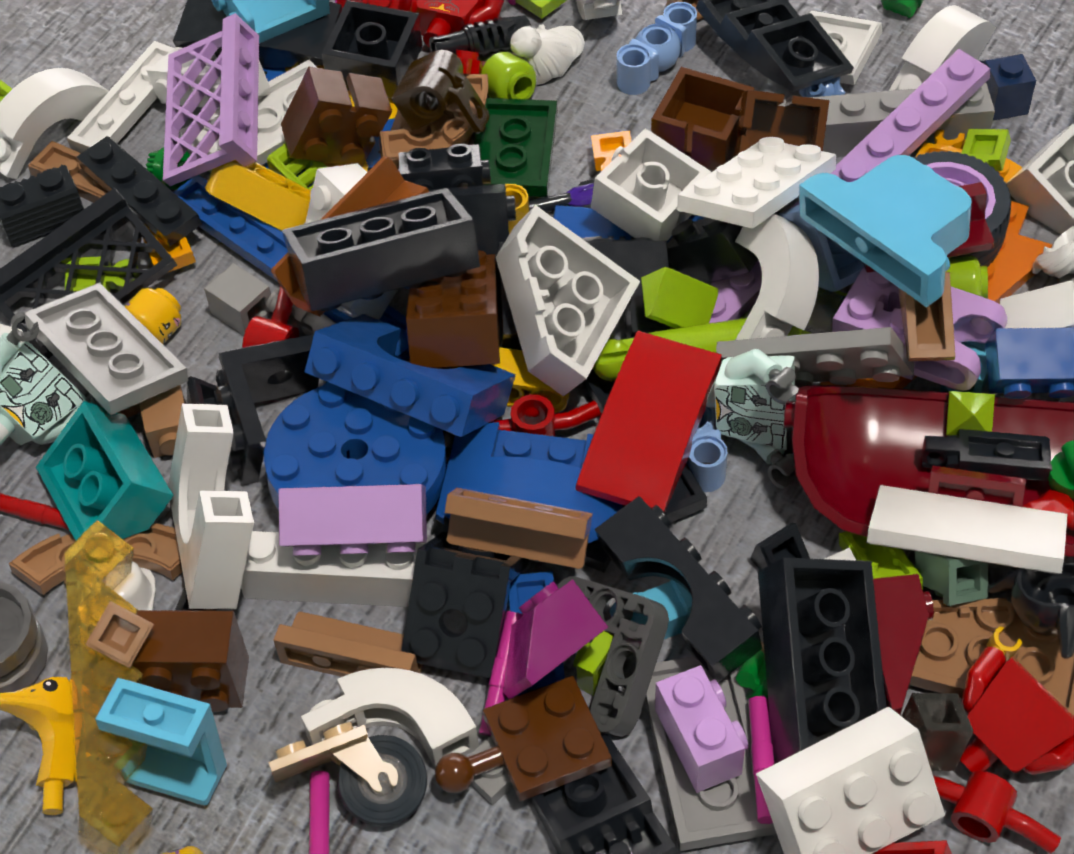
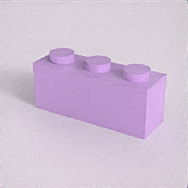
(352, 518)

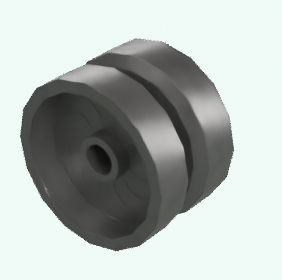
(21, 641)

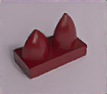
(977, 485)

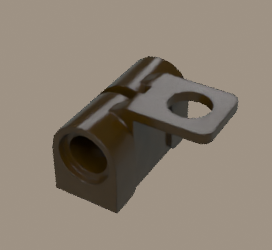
(434, 84)

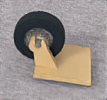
(377, 778)

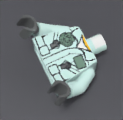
(33, 393)
(751, 407)

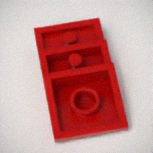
(649, 422)

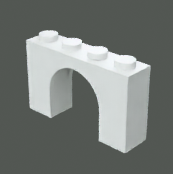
(209, 523)

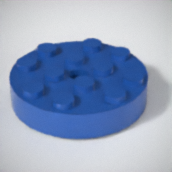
(351, 441)

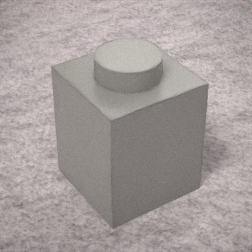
(237, 298)

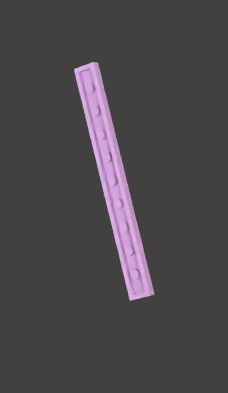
(896, 135)

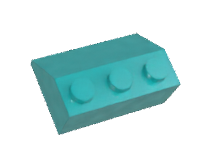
(103, 474)

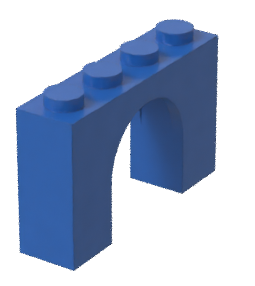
(362, 360)

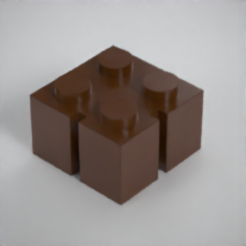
(701, 117)
(324, 123)
(797, 123)
(195, 656)

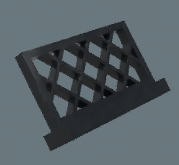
(87, 230)

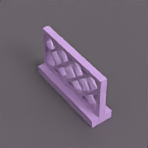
(235, 95)

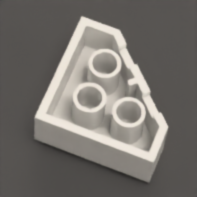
(560, 298)

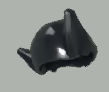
(1043, 602)

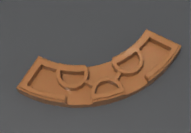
(446, 131)
(44, 562)

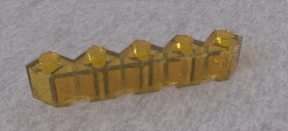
(107, 811)

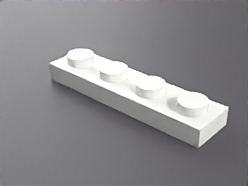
(121, 105)

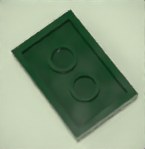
(519, 142)

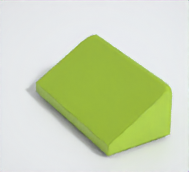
(677, 298)

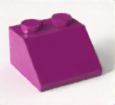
(550, 631)

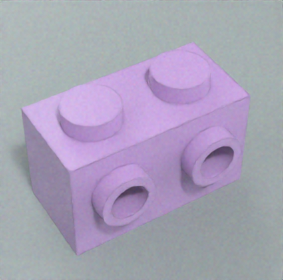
(700, 728)

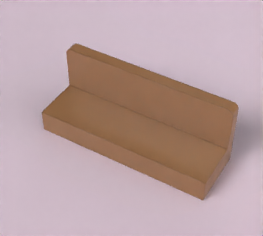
(518, 527)
(340, 646)

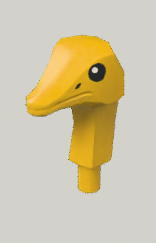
(48, 711)

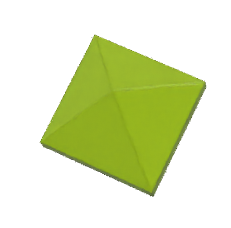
(969, 412)

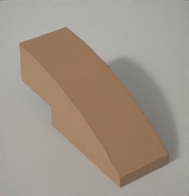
(928, 329)

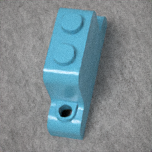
(894, 220)

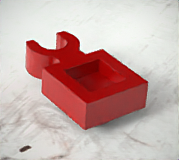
(470, 62)

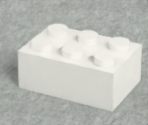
(853, 789)

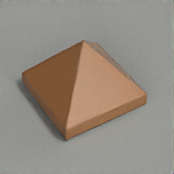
(119, 634)

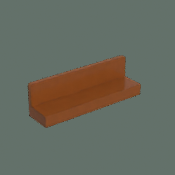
(378, 186)

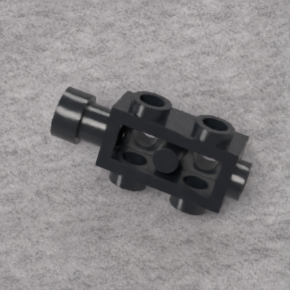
(444, 166)

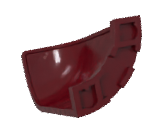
(874, 436)

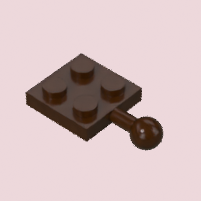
(539, 739)

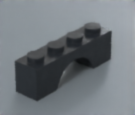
(644, 546)

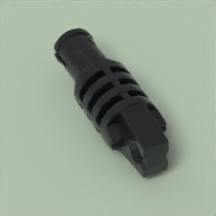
(481, 37)

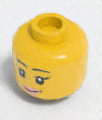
(156, 311)

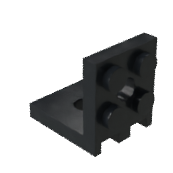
(257, 376)
(461, 580)

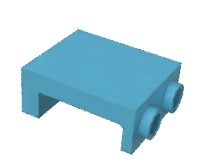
(274, 17)
(180, 736)

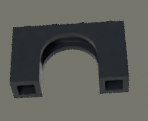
(635, 256)

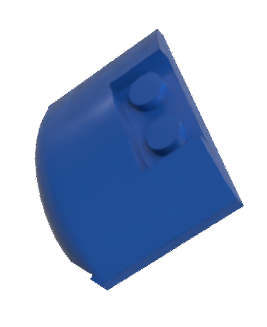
(523, 468)

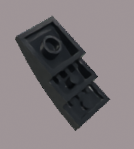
(777, 41)
(286, 50)
(603, 813)

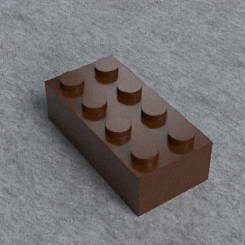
(456, 319)

